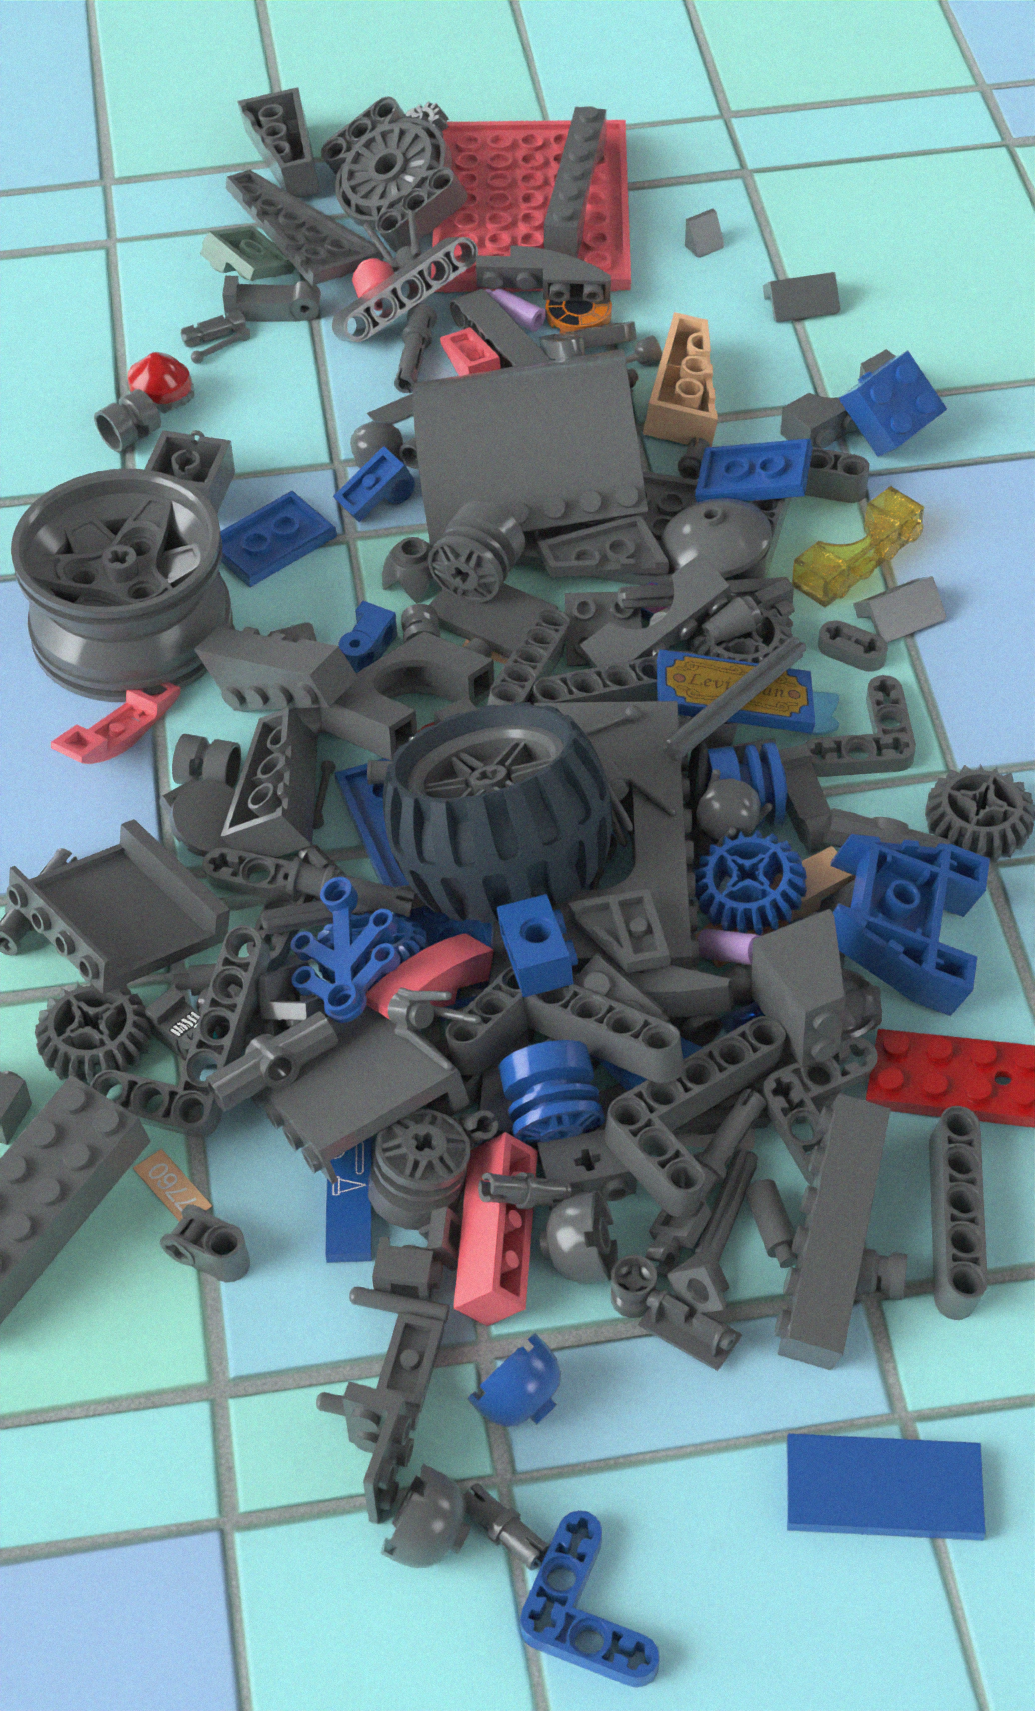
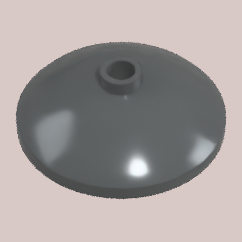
(724, 529)

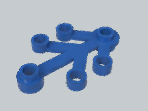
(347, 996)

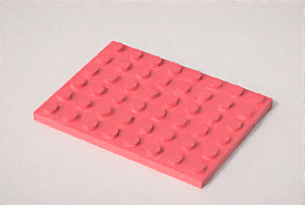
(509, 186)

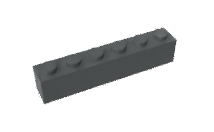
(833, 1232)

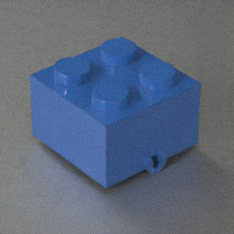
(892, 403)

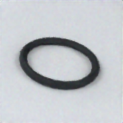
(699, 761)

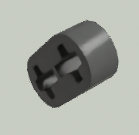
(852, 645)

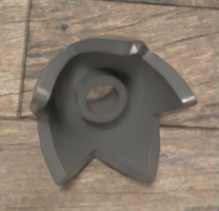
(408, 565)

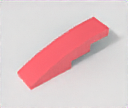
(469, 352)

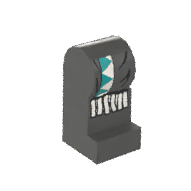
(175, 1022)

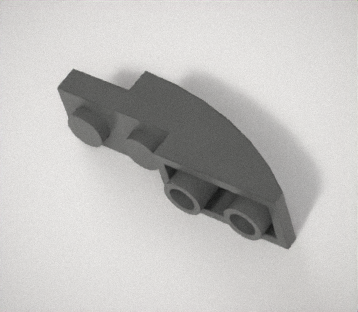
(537, 268)

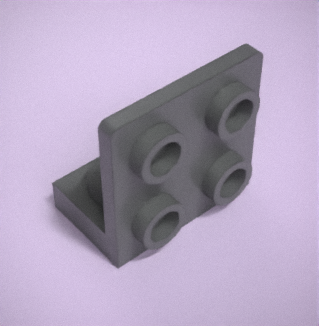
(379, 1426)

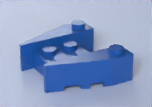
(900, 912)

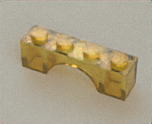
(830, 570)

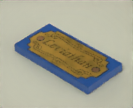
(701, 679)

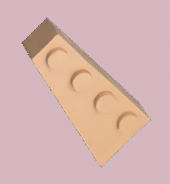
(683, 388)

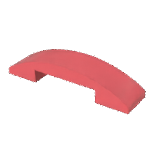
(117, 730)

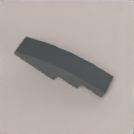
(683, 990)

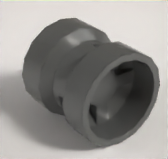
(419, 619)
(698, 1028)
(882, 1274)
(627, 1277)

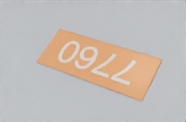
(170, 1184)

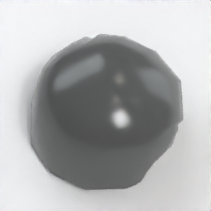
(371, 438)
(728, 805)

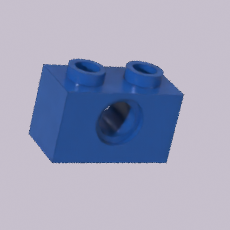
(536, 945)

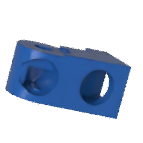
(370, 637)

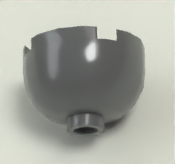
(580, 1238)
(428, 1521)

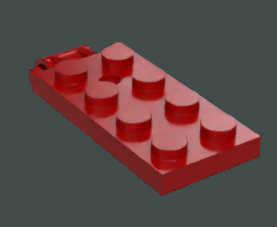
(938, 1071)

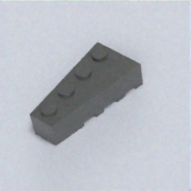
(282, 138)
(274, 670)
(275, 789)

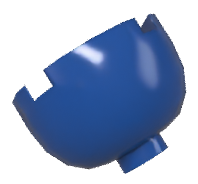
(520, 1386)

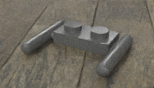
(410, 1350)

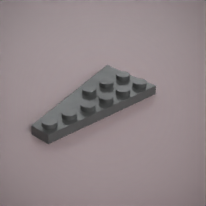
(306, 236)

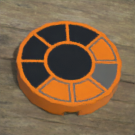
(577, 314)

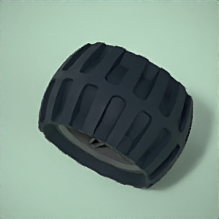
(497, 810)

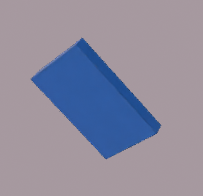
(755, 471)
(273, 538)

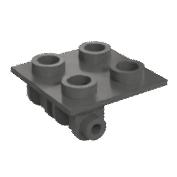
(589, 614)

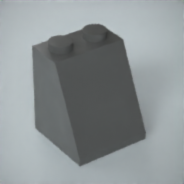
(802, 985)

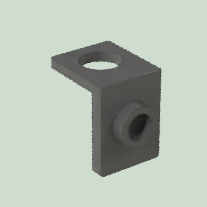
(700, 1283)

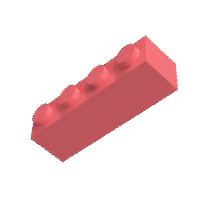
(494, 1236)

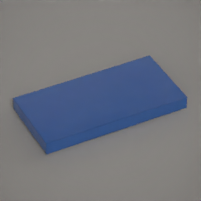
(885, 1487)

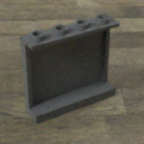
(122, 910)
(357, 1090)

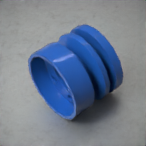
(763, 774)
(551, 1091)

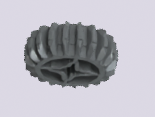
(748, 646)
(981, 812)
(93, 1032)

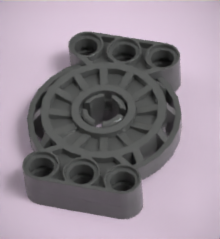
(392, 167)

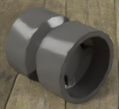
(128, 420)
(205, 761)

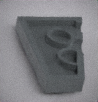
(605, 549)

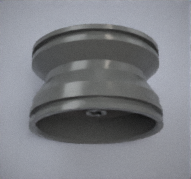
(121, 581)

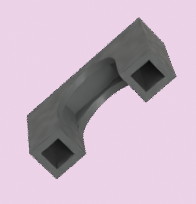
(421, 665)

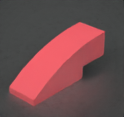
(440, 967)

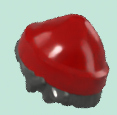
(162, 380)

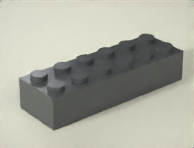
(58, 1178)

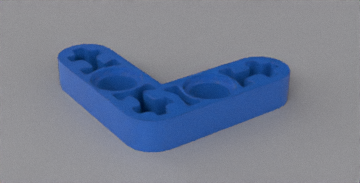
(570, 1621)

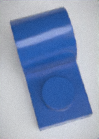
(378, 479)

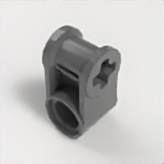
(202, 1239)

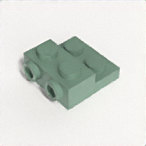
(246, 252)

